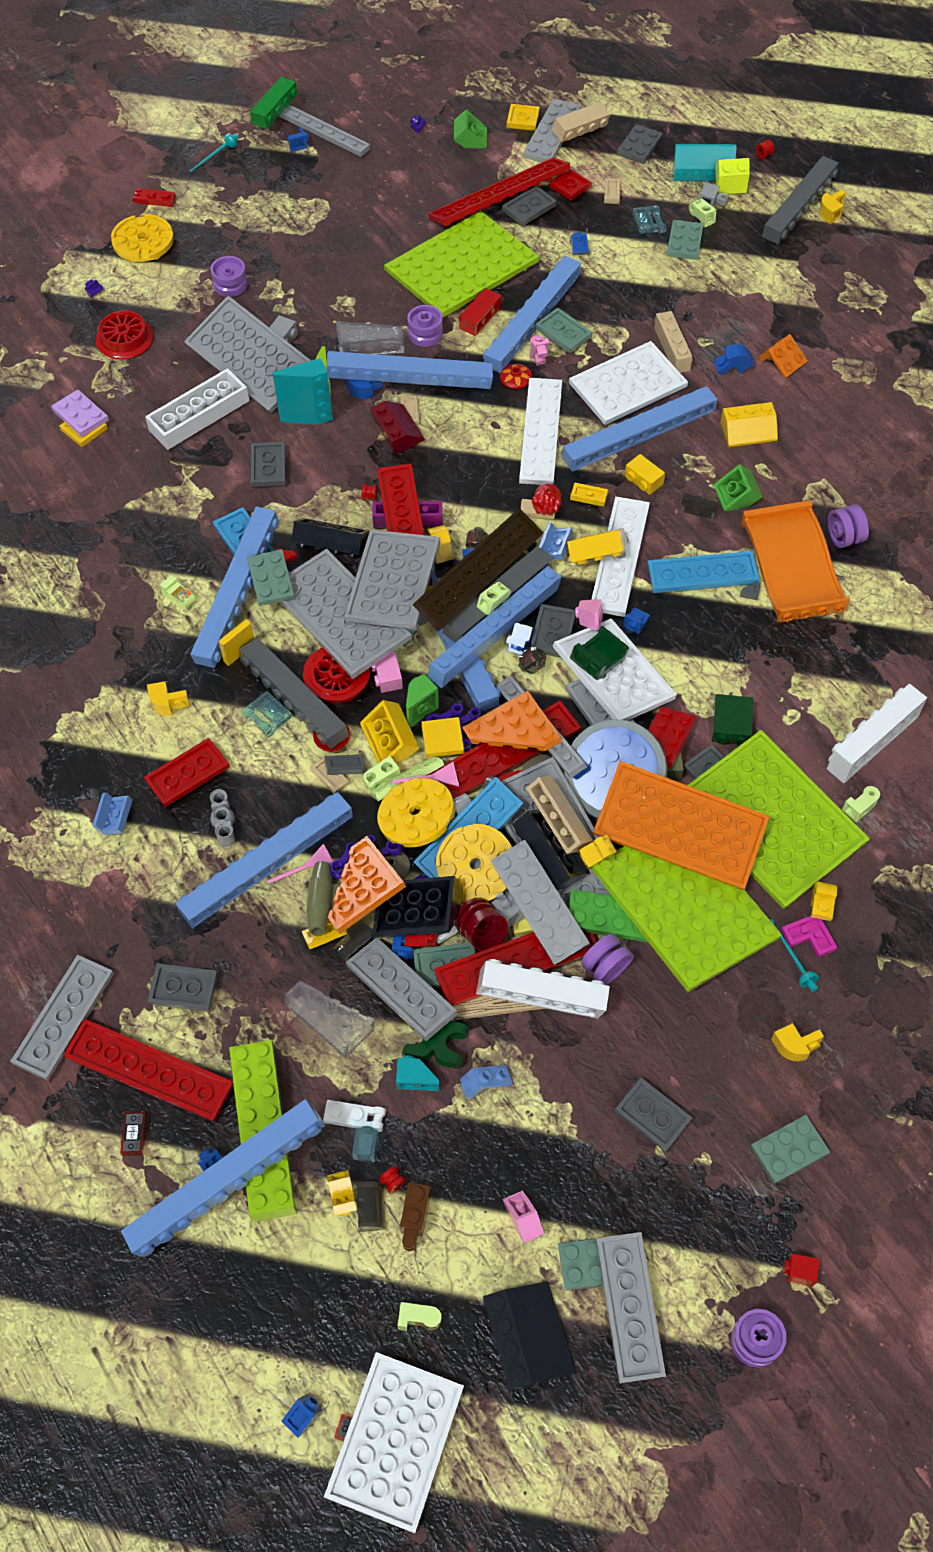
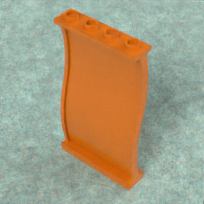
(794, 561)

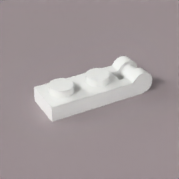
(353, 1115)

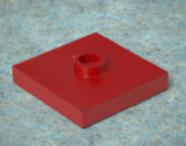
(570, 184)

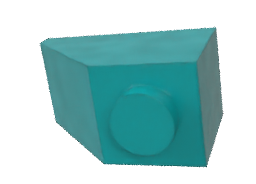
(414, 1075)

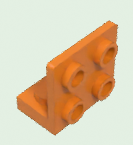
(785, 355)

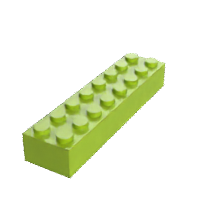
(257, 1107)

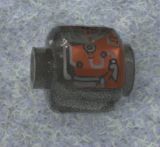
(475, 537)
(532, 660)

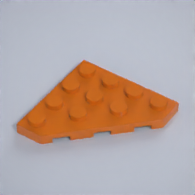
(515, 724)
(364, 886)

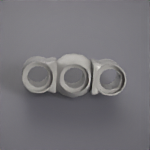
(222, 825)

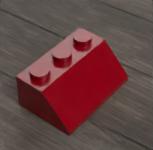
(396, 425)

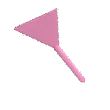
(445, 775)
(320, 855)

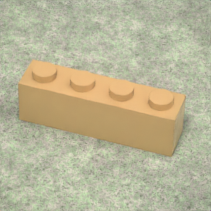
(580, 122)
(673, 341)
(559, 814)

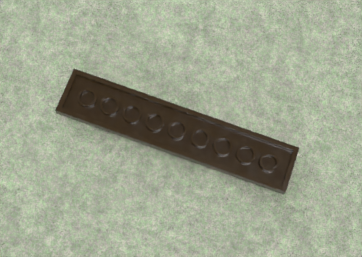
(477, 569)

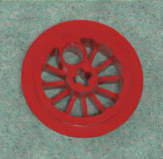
(129, 330)
(333, 678)

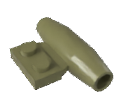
(320, 898)

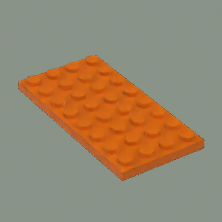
(681, 825)

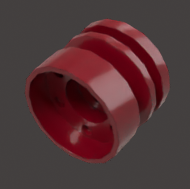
(481, 924)

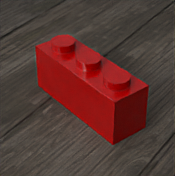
(480, 312)

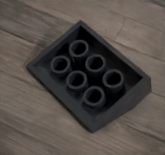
(419, 908)
(528, 1336)

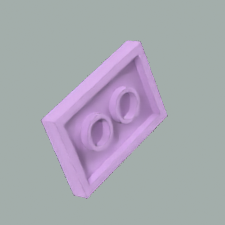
(79, 413)

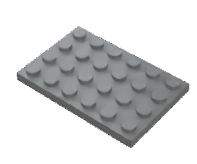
(391, 579)

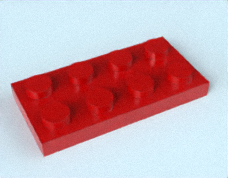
(671, 731)
(186, 772)

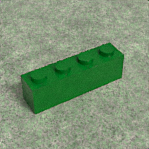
(274, 102)

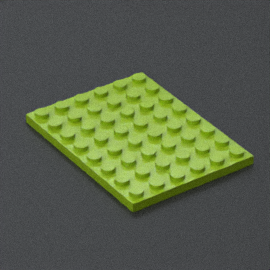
(461, 263)
(804, 829)
(685, 916)

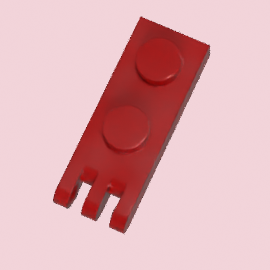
(154, 197)

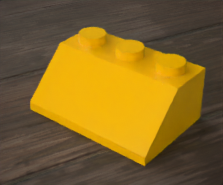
(749, 424)
(597, 546)
(389, 732)

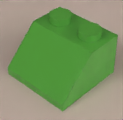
(470, 131)
(738, 489)
(421, 699)

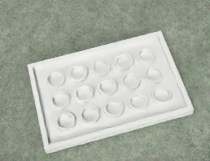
(628, 382)
(629, 687)
(394, 1442)

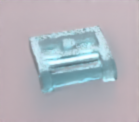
(645, 222)
(271, 709)

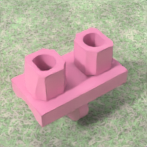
(539, 349)

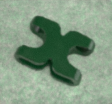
(437, 1046)

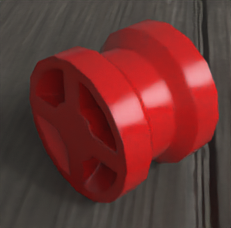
(765, 149)
(369, 492)
(393, 1180)

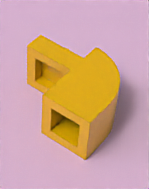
(832, 206)
(445, 551)
(163, 701)
(597, 851)
(823, 900)
(793, 1046)
(341, 1193)

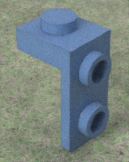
(483, 1078)

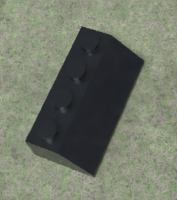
(329, 536)
(559, 866)

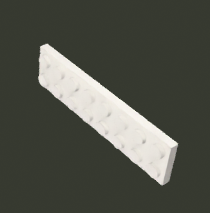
(540, 431)
(617, 572)

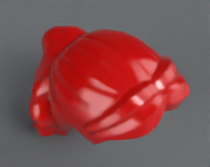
(547, 499)

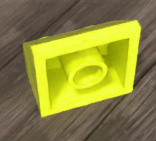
(732, 175)

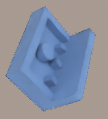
(555, 541)
(112, 814)

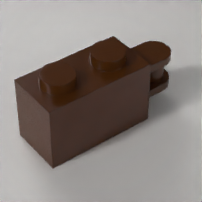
(414, 1214)

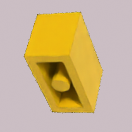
(644, 474)

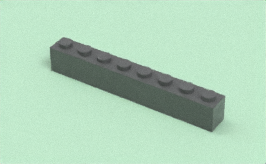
(800, 200)
(513, 579)
(294, 693)

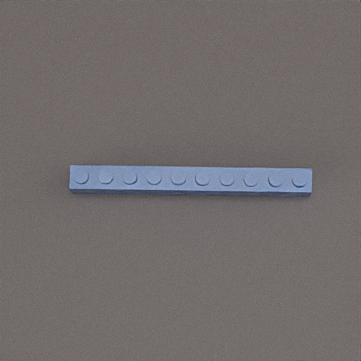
(536, 308)
(409, 370)
(639, 428)
(234, 587)
(493, 627)
(474, 676)
(264, 859)
(222, 1179)

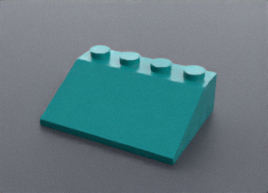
(303, 393)

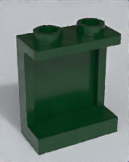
(600, 653)
(732, 719)

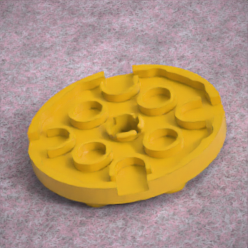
(129, 246)
(416, 830)
(464, 846)

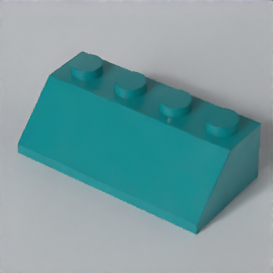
(698, 161)

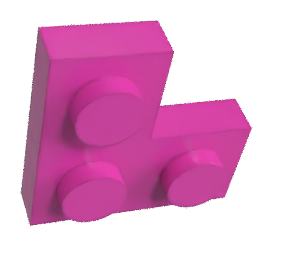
(810, 930)

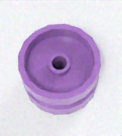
(229, 276)
(425, 325)
(848, 526)
(607, 959)
(768, 1328)

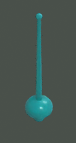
(230, 141)
(807, 979)

